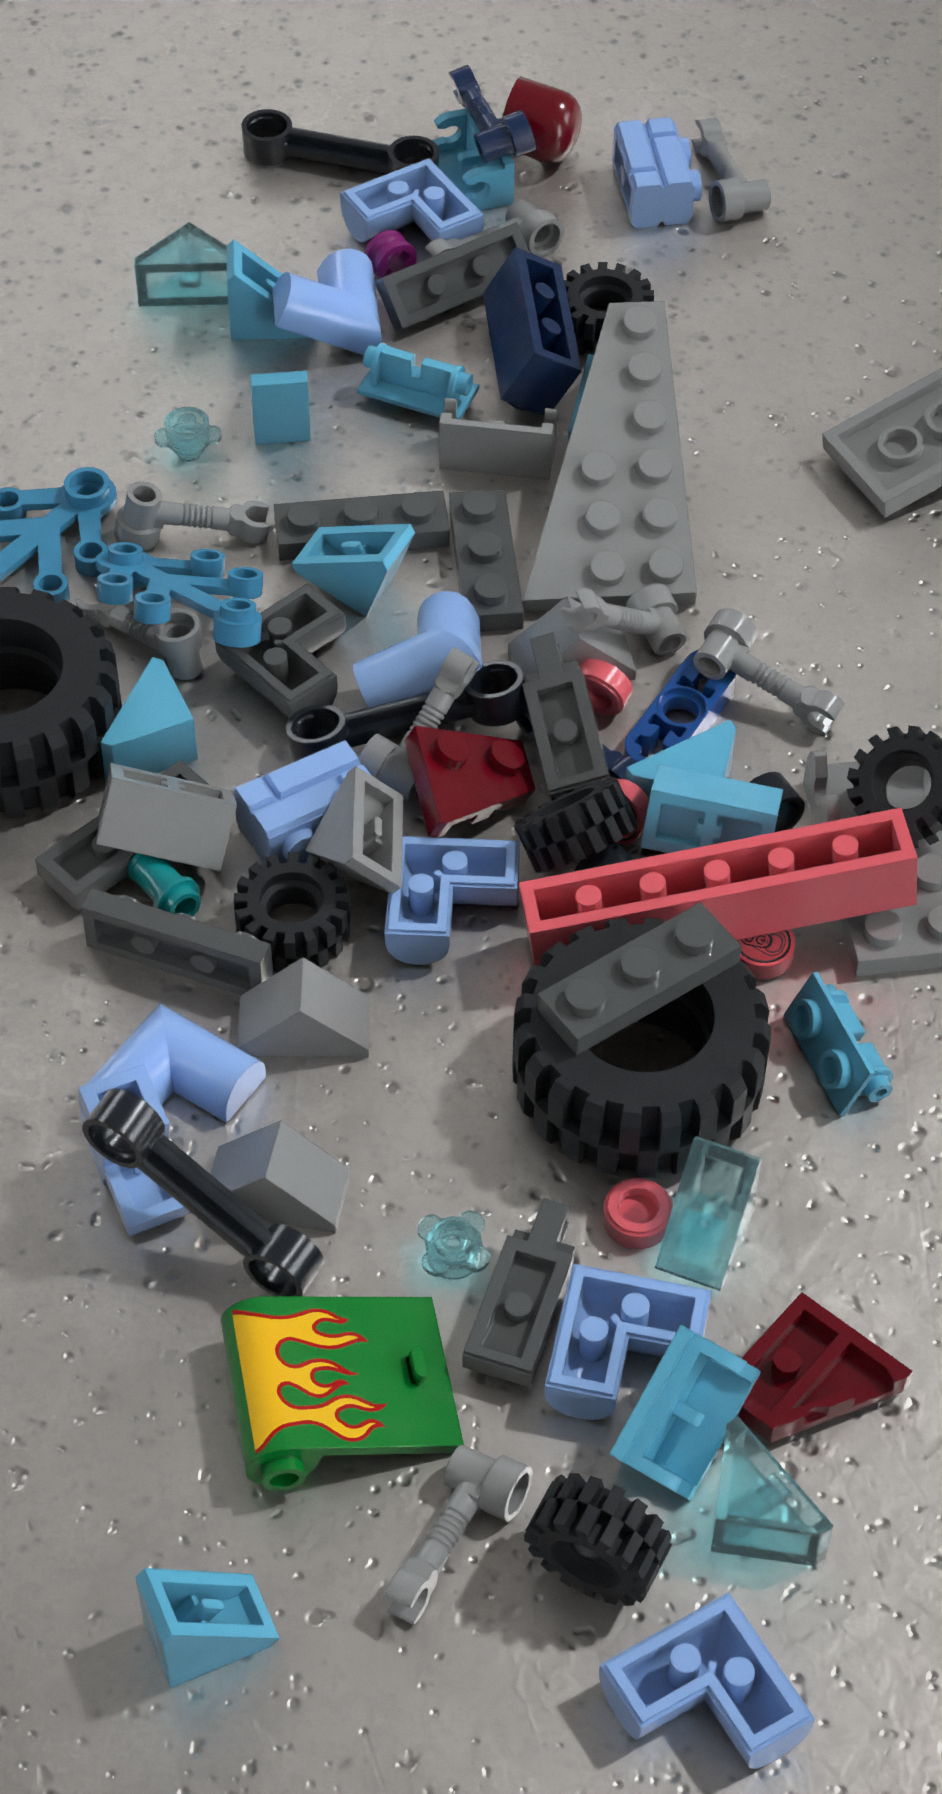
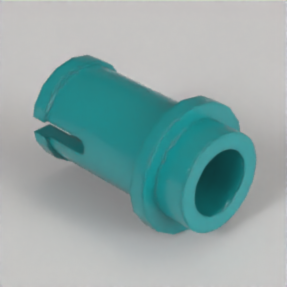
(165, 885)

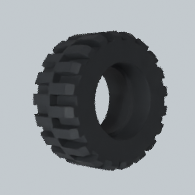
(56, 741)
(642, 1116)

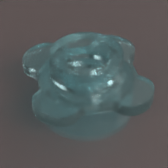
(187, 433)
(453, 1261)

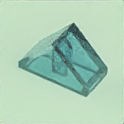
(183, 270)
(709, 1213)
(762, 1507)

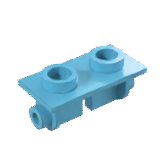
(421, 389)
(829, 1038)

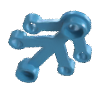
(84, 498)
(188, 582)

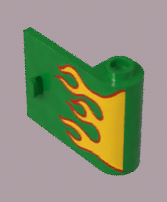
(336, 1382)

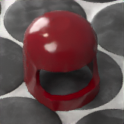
(552, 115)

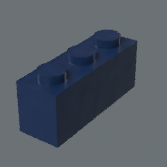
(531, 332)

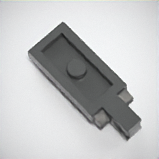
(563, 720)
(522, 1299)

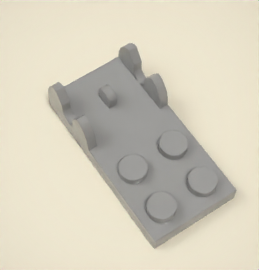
(893, 446)
(898, 937)

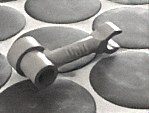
(733, 193)
(538, 226)
(146, 514)
(647, 613)
(177, 639)
(726, 648)
(391, 761)
(479, 1484)

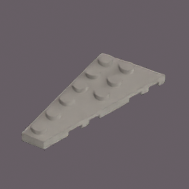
(621, 486)

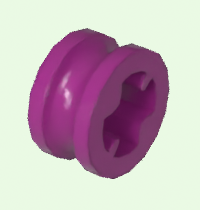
(393, 245)

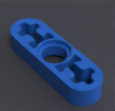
(680, 693)

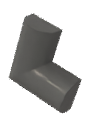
(283, 661)

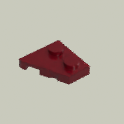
(466, 776)
(815, 1372)

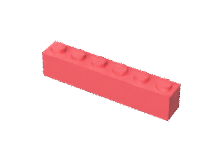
(745, 883)

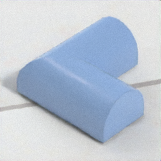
(408, 196)
(335, 309)
(413, 664)
(436, 877)
(188, 1062)
(604, 1319)
(713, 1660)

